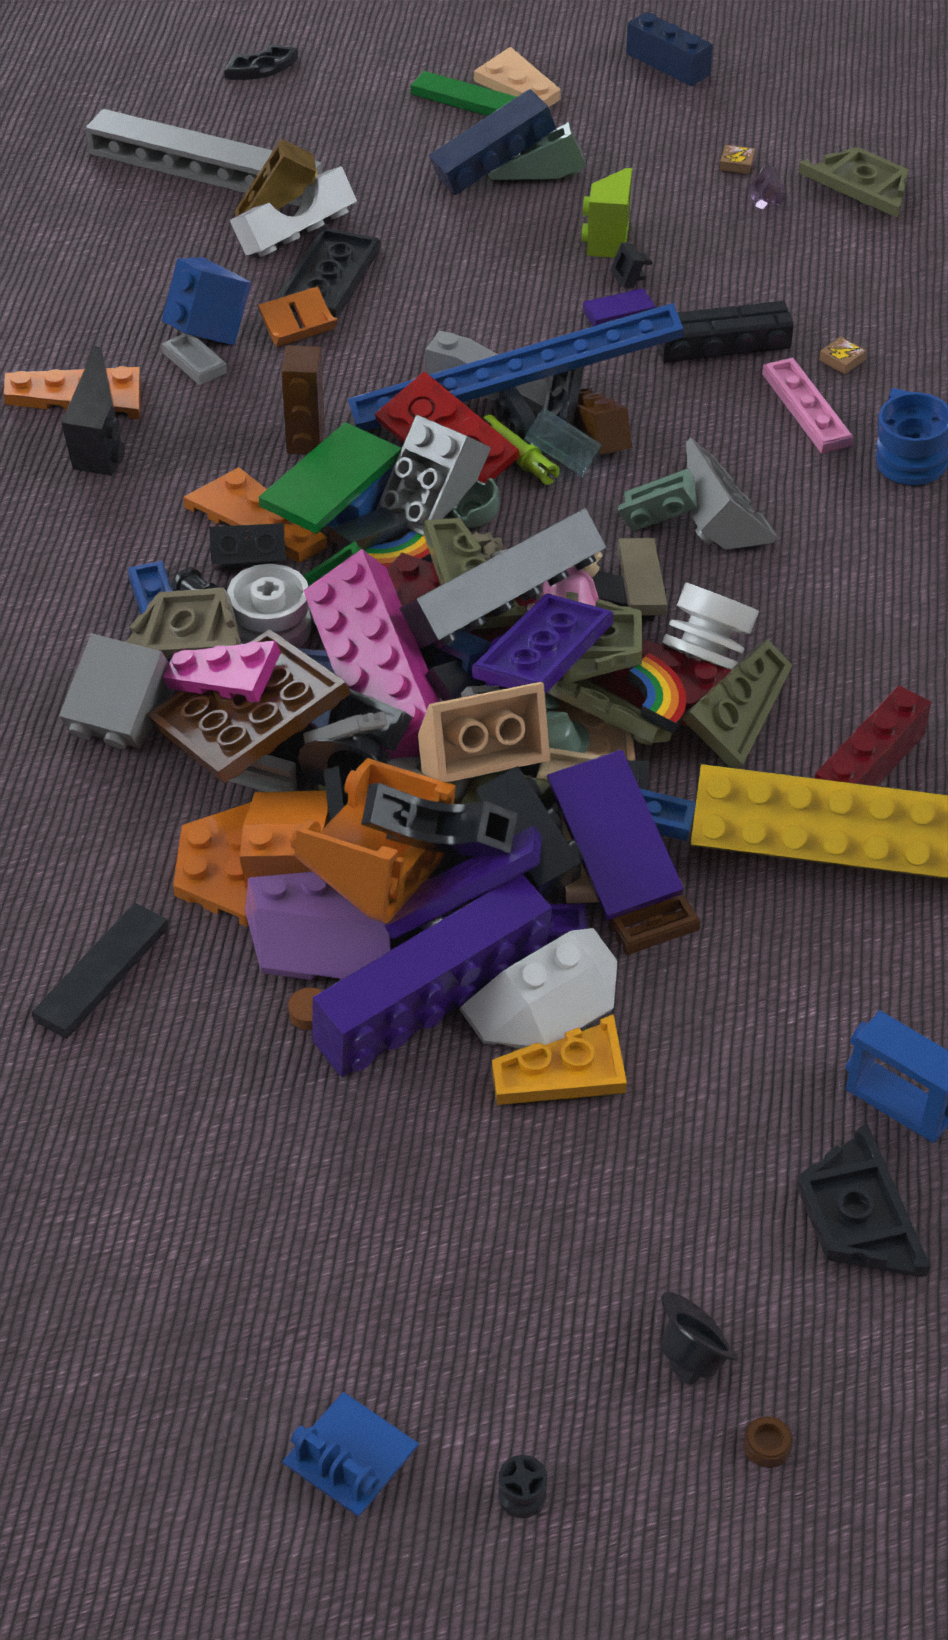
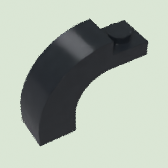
(437, 826)

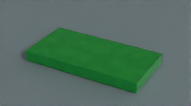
(330, 477)

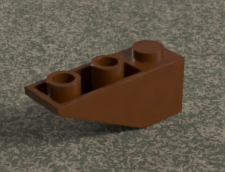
(603, 421)

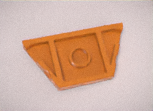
(210, 864)

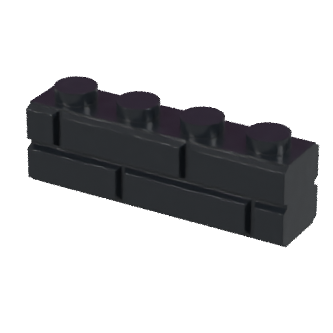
(731, 331)

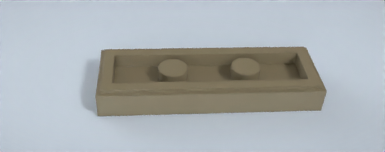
(642, 575)

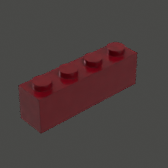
(879, 740)

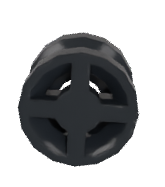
(529, 1476)

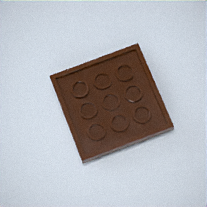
(234, 732)

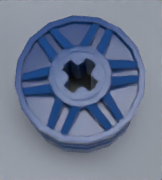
(913, 438)

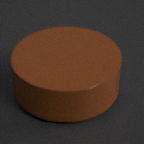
(301, 1007)

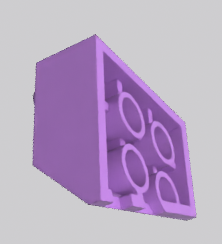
(309, 928)

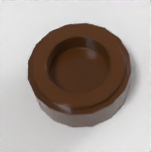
(768, 1442)

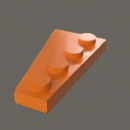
(236, 502)

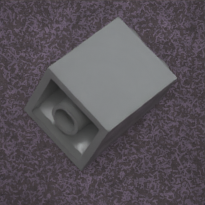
(115, 692)

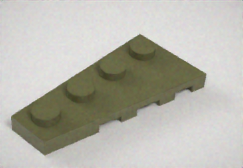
(456, 552)
(610, 709)

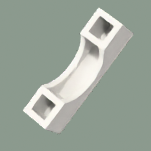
(265, 226)

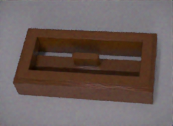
(657, 928)

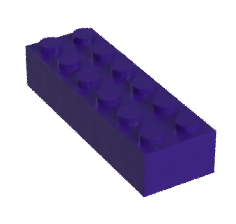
(428, 975)

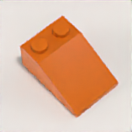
(270, 827)

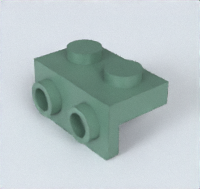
(659, 500)

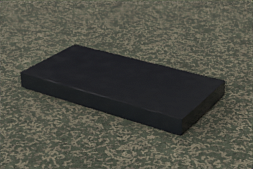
(334, 264)

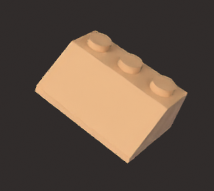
(484, 733)

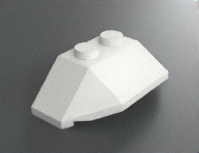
(546, 993)

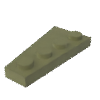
(738, 705)

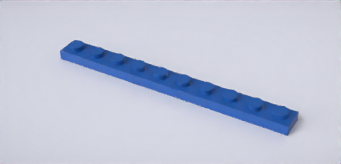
(537, 360)

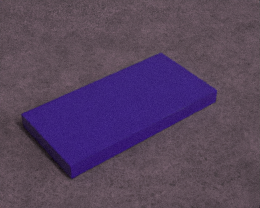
(543, 643)
(615, 834)
(466, 883)

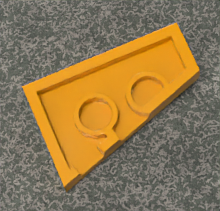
(571, 1067)

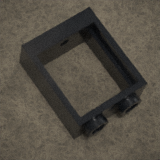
(233, 551)

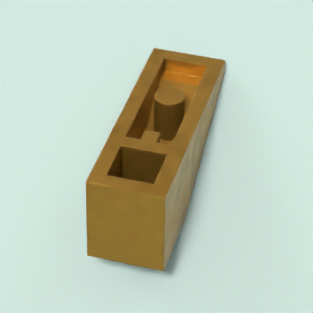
(281, 178)

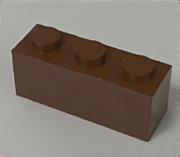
(303, 398)

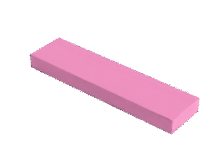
(807, 405)

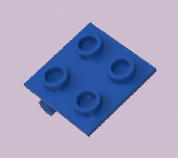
(349, 1453)

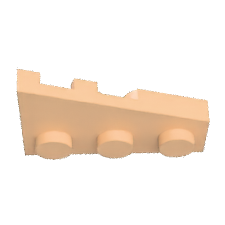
(514, 76)

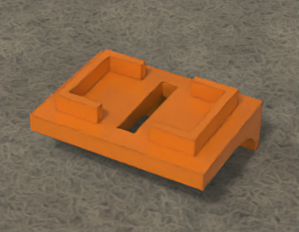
(310, 309)

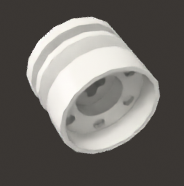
(710, 626)

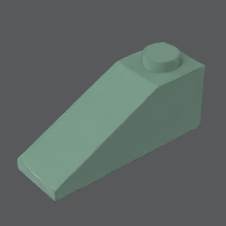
(548, 158)

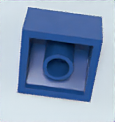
(206, 300)

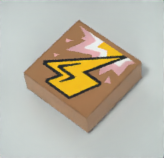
(737, 159)
(842, 355)

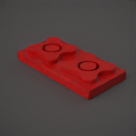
(434, 402)

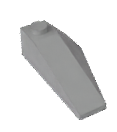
(452, 350)
(722, 509)

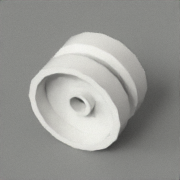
(271, 599)

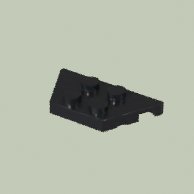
(860, 1210)

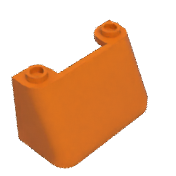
(359, 860)

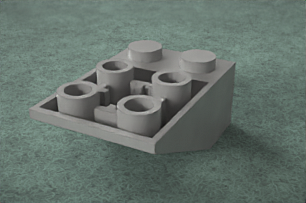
(432, 473)

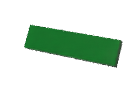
(459, 93)

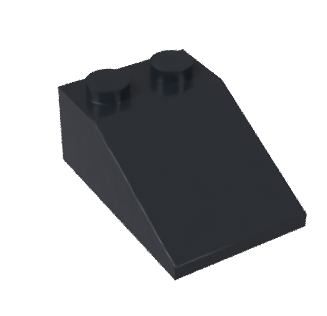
(92, 423)

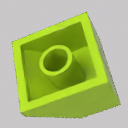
(607, 214)

